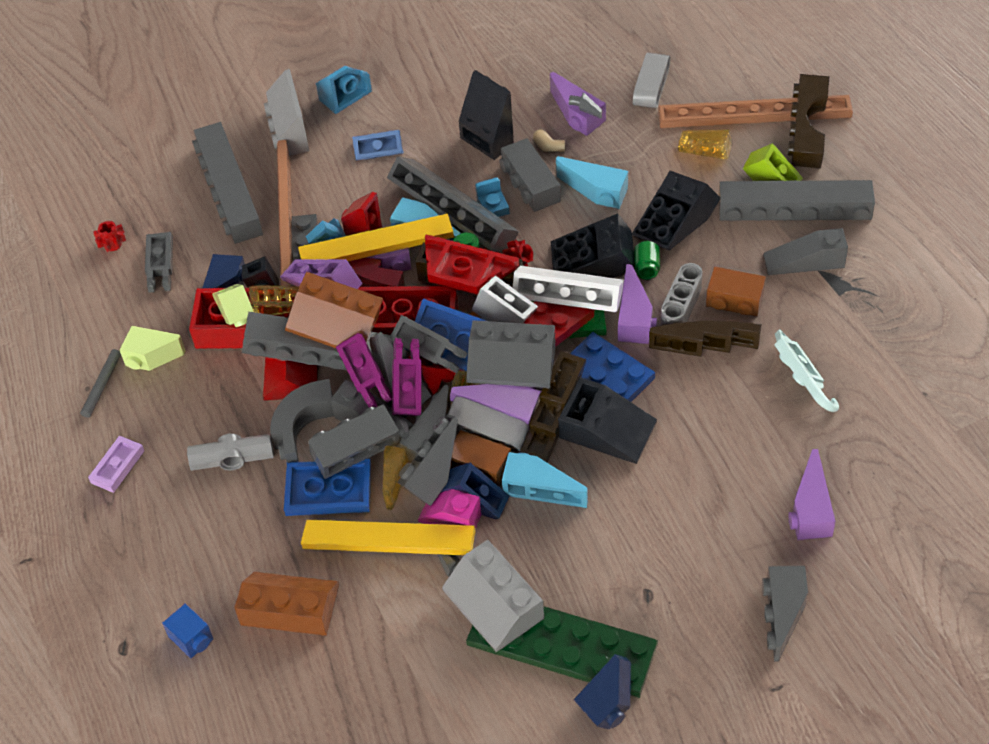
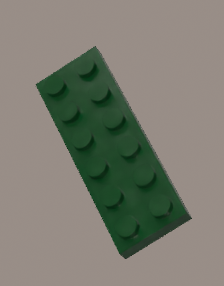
(576, 647)

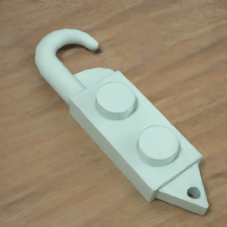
(803, 370)

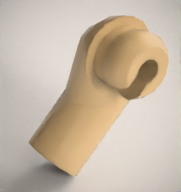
(546, 143)

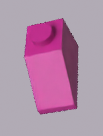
(452, 508)

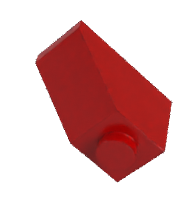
(362, 215)

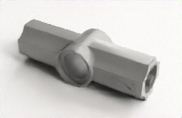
(230, 452)

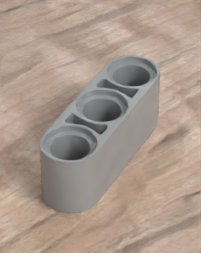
(651, 80)
(682, 295)
(489, 423)

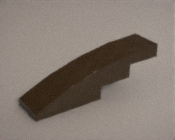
(693, 337)
(544, 423)

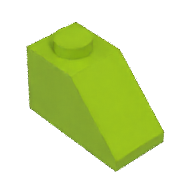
(770, 165)

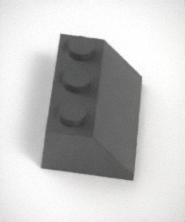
(511, 354)

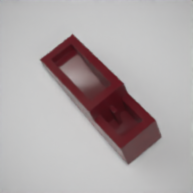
(373, 275)

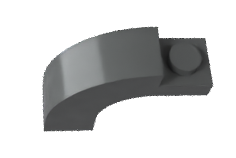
(295, 412)

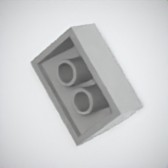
(286, 115)
(493, 596)

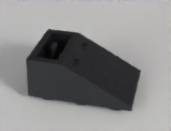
(486, 116)
(676, 210)
(596, 249)
(605, 421)

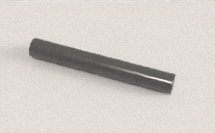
(100, 383)

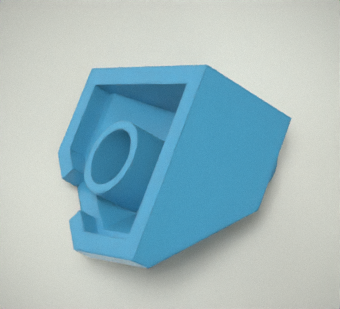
(343, 88)

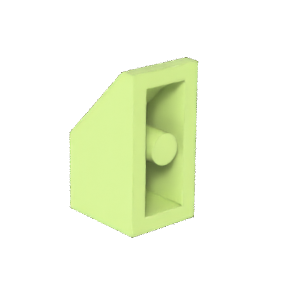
(233, 304)
(150, 348)

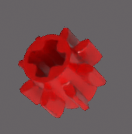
(109, 236)
(519, 250)

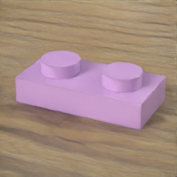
(116, 464)

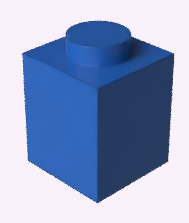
(188, 631)

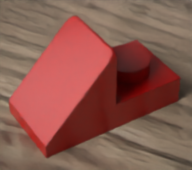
(434, 374)

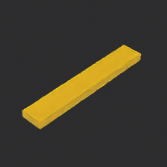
(379, 240)
(388, 537)

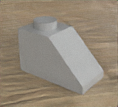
(502, 303)

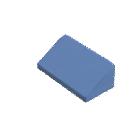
(377, 145)

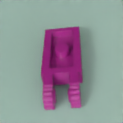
(363, 369)
(406, 380)

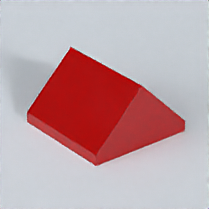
(286, 376)

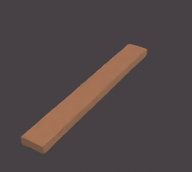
(746, 112)
(285, 207)

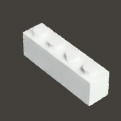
(569, 288)

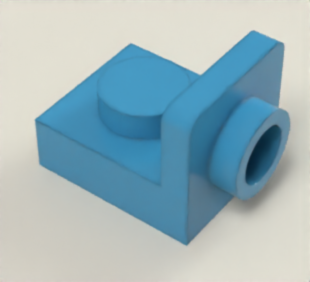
(490, 196)
(325, 231)

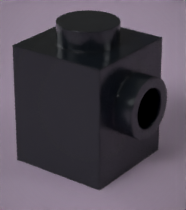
(259, 273)

